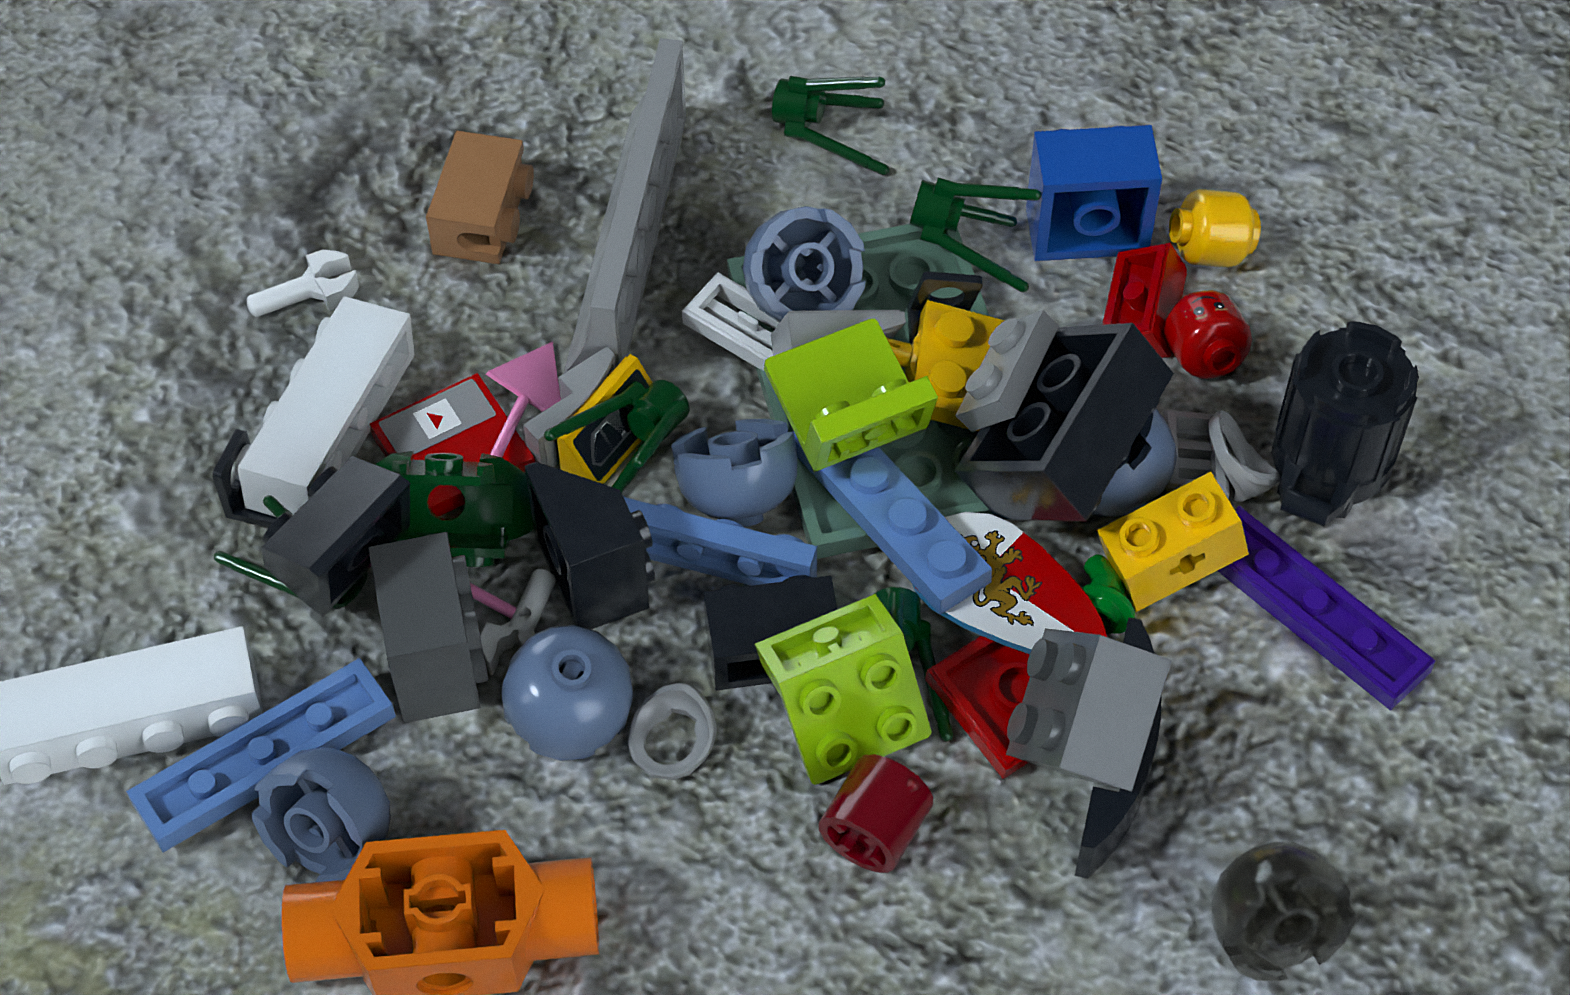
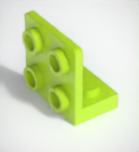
(848, 394)
(846, 687)

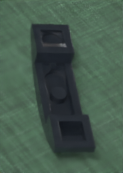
(1111, 811)

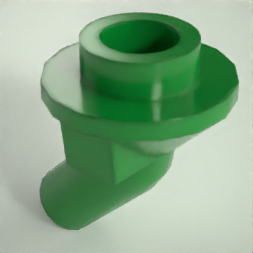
(1108, 594)

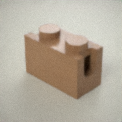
(479, 197)

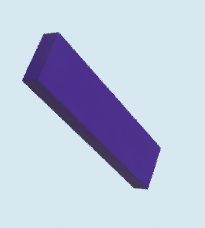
(1327, 616)

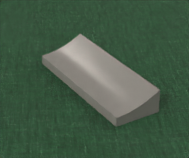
(633, 213)

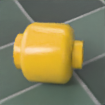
(1215, 228)

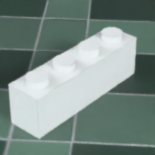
(327, 403)
(126, 705)

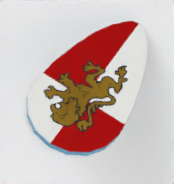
(1025, 589)

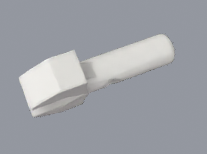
(312, 284)
(523, 623)

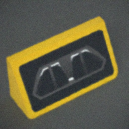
(605, 443)

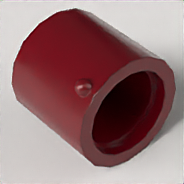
(876, 813)

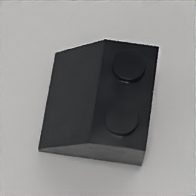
(327, 540)
(590, 545)

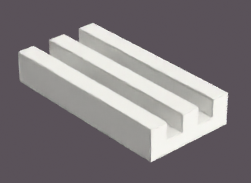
(727, 328)

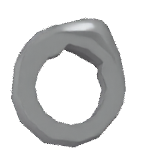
(1247, 470)
(657, 707)

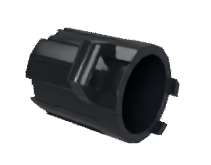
(1342, 420)

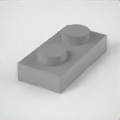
(1007, 370)

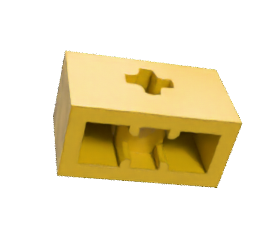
(1174, 541)

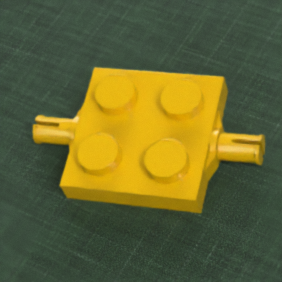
(948, 351)

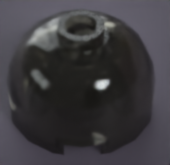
(1280, 909)

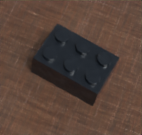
(1070, 426)

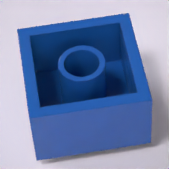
(1095, 191)

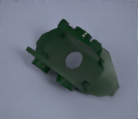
(494, 497)

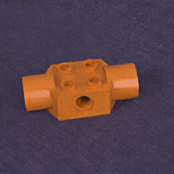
(440, 917)

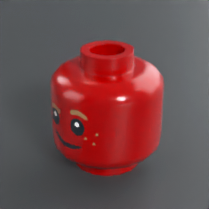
(1208, 334)

